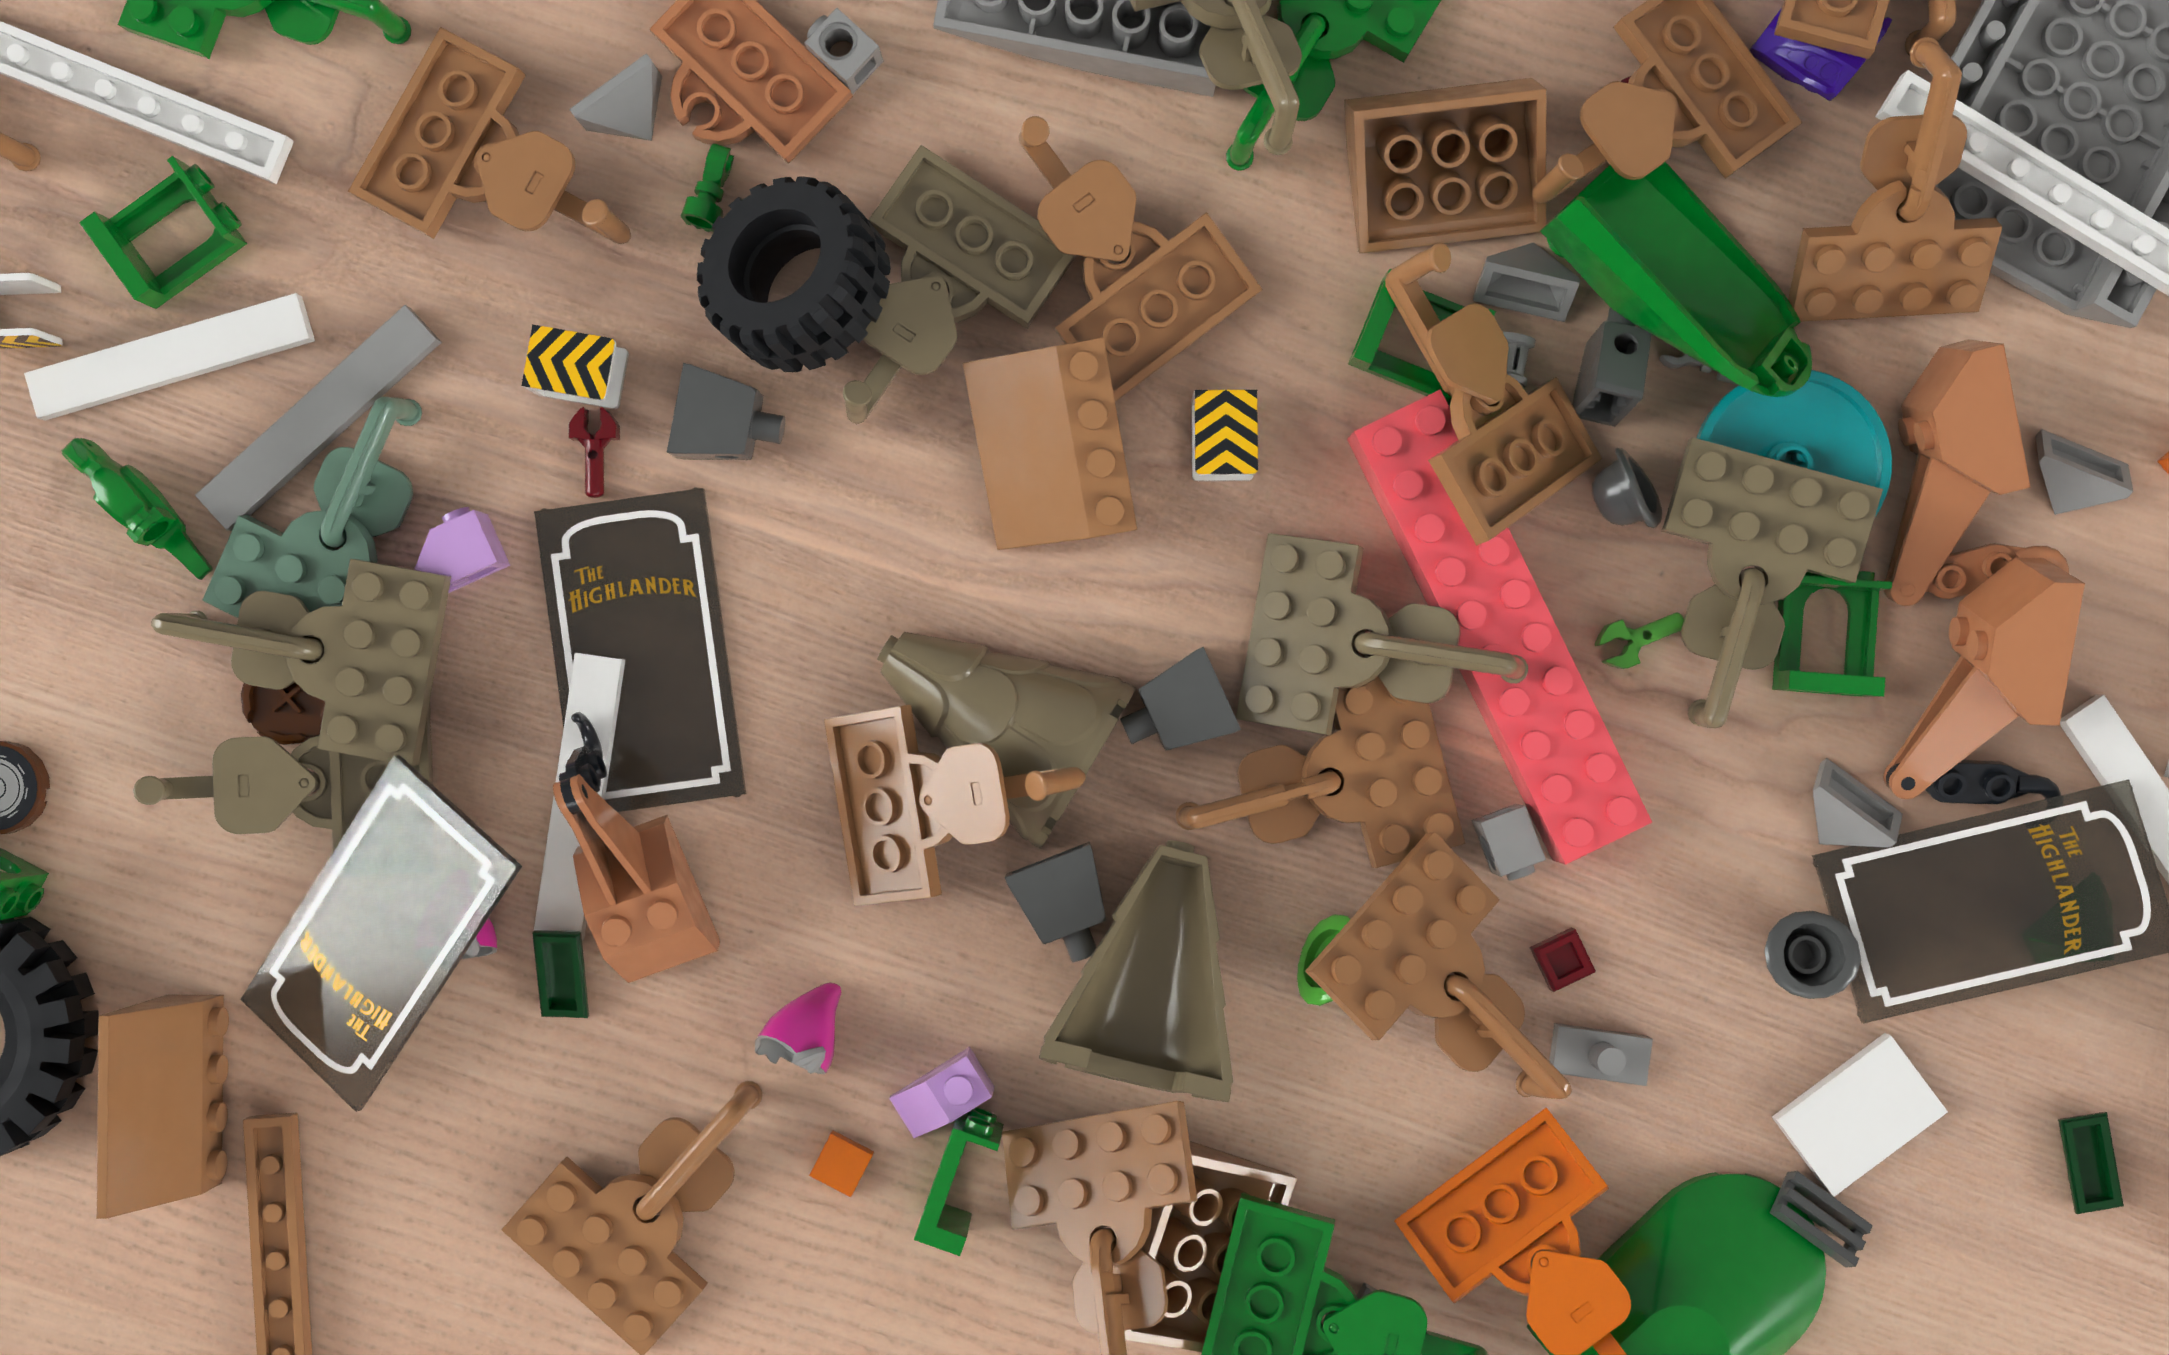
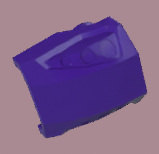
(1808, 65)

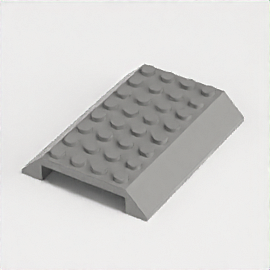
(2095, 96)

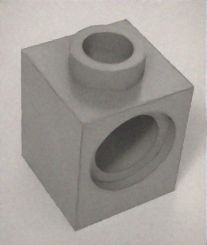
(853, 67)
(1509, 842)

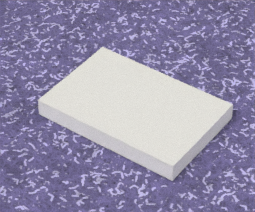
(1859, 1114)

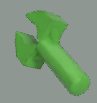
(1637, 638)

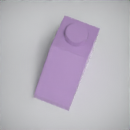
(462, 548)
(943, 1094)

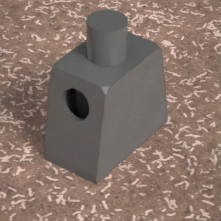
(1612, 371)
(719, 418)
(1182, 705)
(1062, 898)

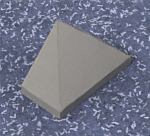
(624, 103)
(1527, 282)
(2078, 475)
(1851, 812)

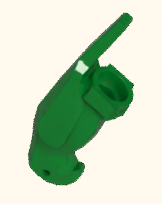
(135, 504)

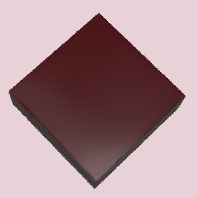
(1562, 959)

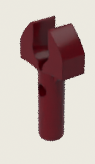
(594, 446)

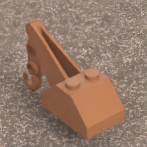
(1966, 445)

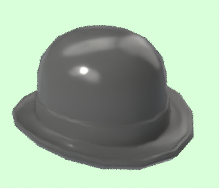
(1626, 493)
(1812, 954)

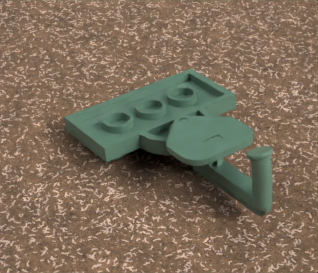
(357, 502)

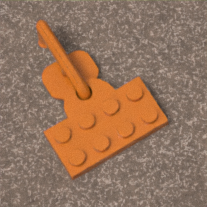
(1514, 1222)

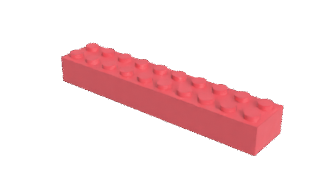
(1548, 720)

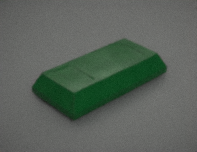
(561, 973)
(2090, 1162)

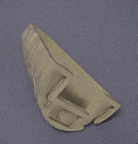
(1017, 705)
(1153, 988)

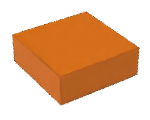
(841, 1163)

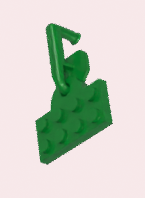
(197, 23)
(1386, 24)
(1280, 1290)

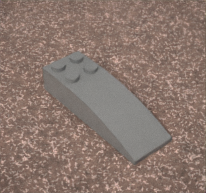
(1091, 36)

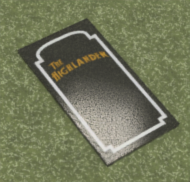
(644, 589)
(1998, 901)
(380, 932)

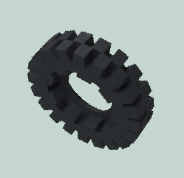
(42, 1032)

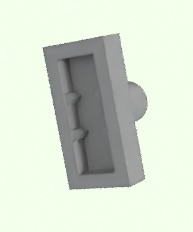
(1601, 1054)

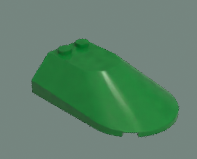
(1682, 278)
(1715, 1273)

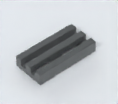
(1853, 1238)

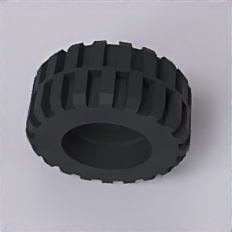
(756, 244)

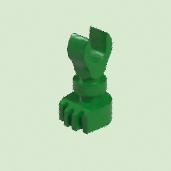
(702, 210)

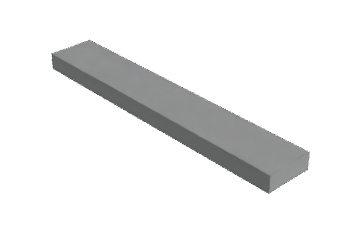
(318, 417)

